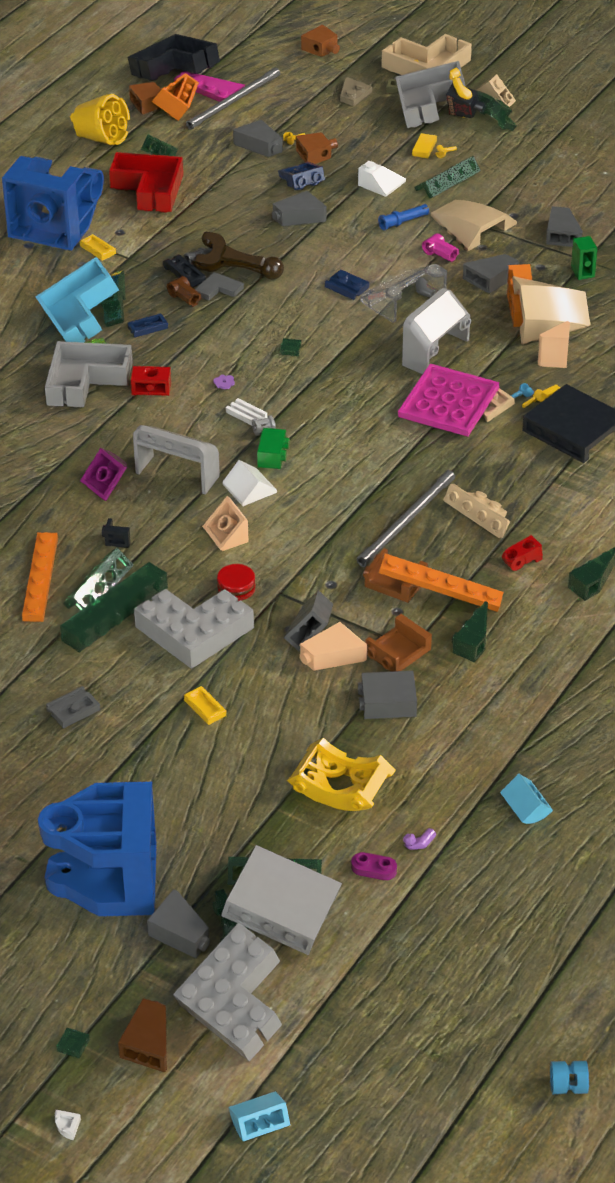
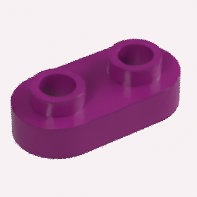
(374, 866)

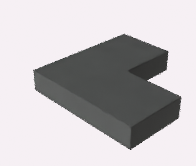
(219, 283)

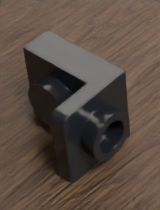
(116, 535)

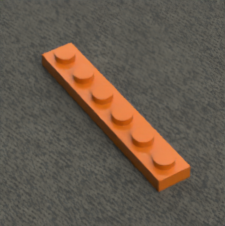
(40, 577)
(440, 582)

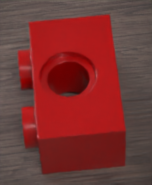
(151, 380)

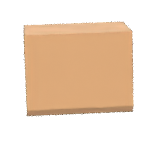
(554, 346)
(227, 526)

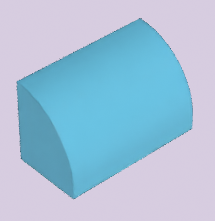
(526, 800)
(259, 1116)

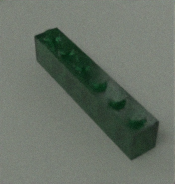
(113, 607)

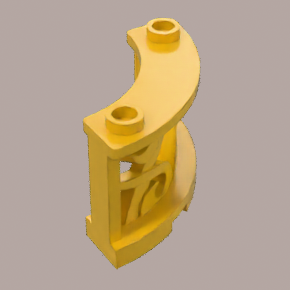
(364, 773)

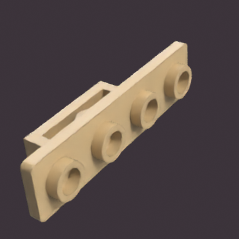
(479, 509)

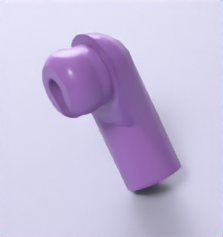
(421, 842)

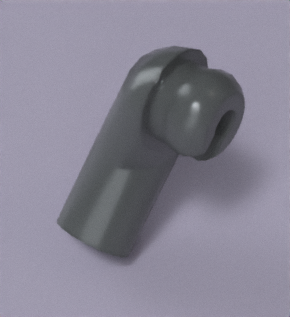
(421, 288)

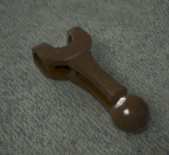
(226, 256)

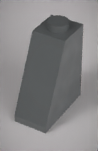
(258, 138)
(299, 209)
(562, 227)
(488, 272)
(310, 620)
(179, 926)

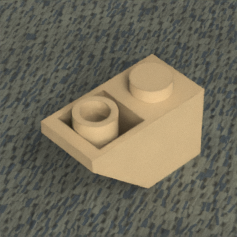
(497, 89)

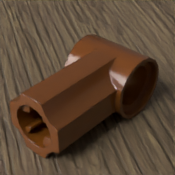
(181, 288)

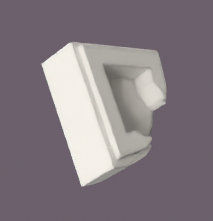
(67, 1123)

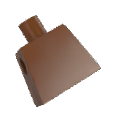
(320, 41)
(142, 96)
(315, 147)

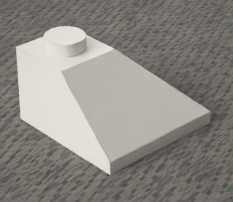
(378, 178)

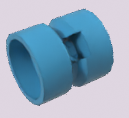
(560, 1077)

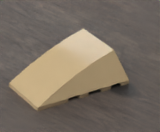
(469, 219)
(548, 306)

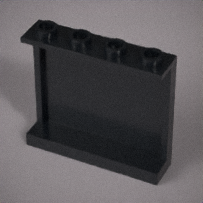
(570, 422)

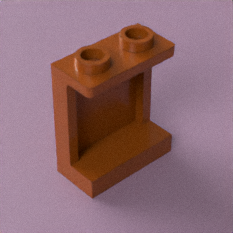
(388, 585)
(400, 645)

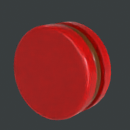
(237, 580)

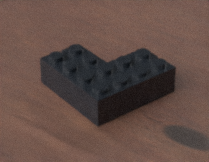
(174, 53)

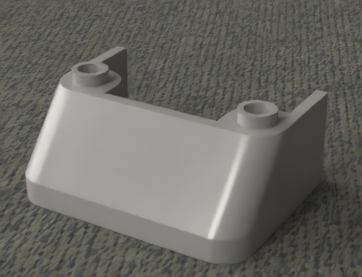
(428, 324)
(149, 438)

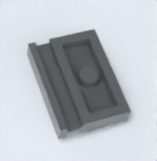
(73, 707)

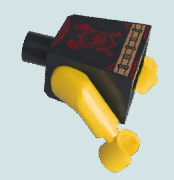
(462, 100)

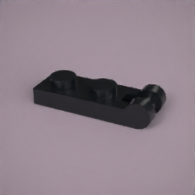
(182, 267)

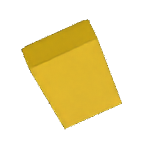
(424, 145)
(97, 247)
(204, 705)

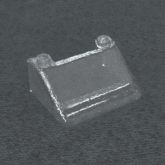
(384, 296)

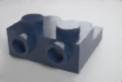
(302, 175)

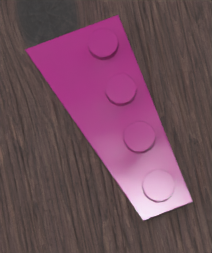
(214, 87)

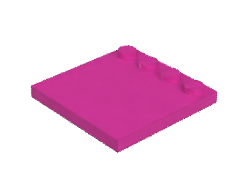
(448, 399)

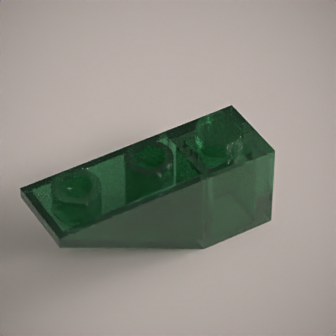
(158, 147)
(591, 576)
(471, 638)

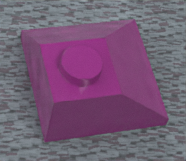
(104, 473)

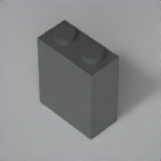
(388, 694)

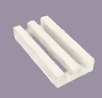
(245, 411)

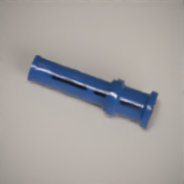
(396, 218)

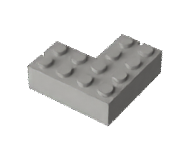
(422, 89)
(81, 364)
(190, 632)
(222, 989)

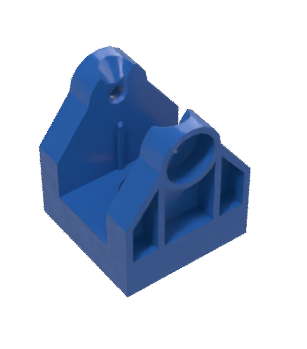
(68, 199)
(106, 848)

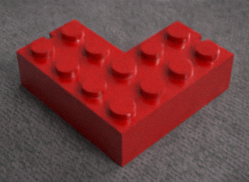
(152, 176)

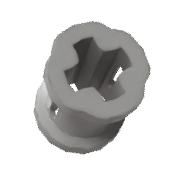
(257, 424)

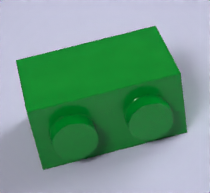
(584, 257)
(272, 448)

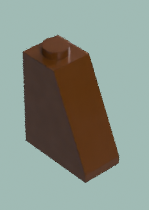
(146, 1036)

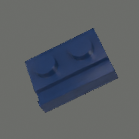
(347, 284)

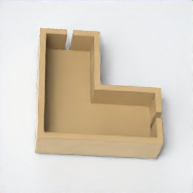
(402, 53)

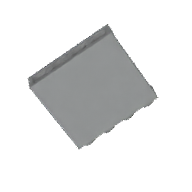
(281, 899)

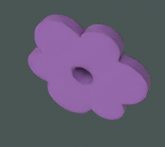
(224, 382)

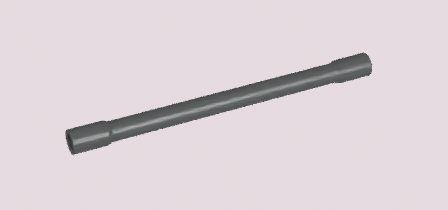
(198, 119)
(370, 552)

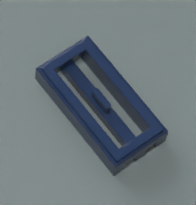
(147, 325)

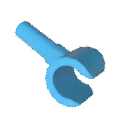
(523, 389)

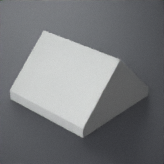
(247, 484)

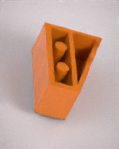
(177, 96)
(520, 271)

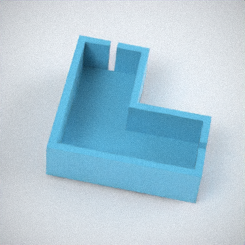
(72, 298)

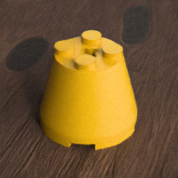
(102, 119)

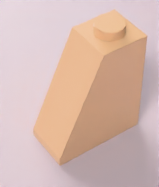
(333, 648)

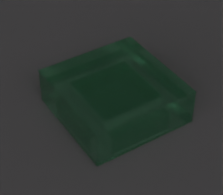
(290, 347)
(73, 1043)

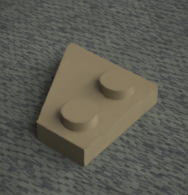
(354, 91)

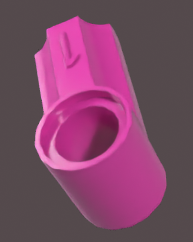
(437, 245)

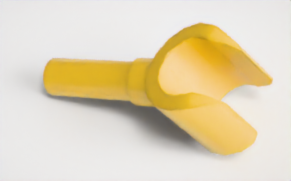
(289, 137)
(442, 151)
(536, 397)

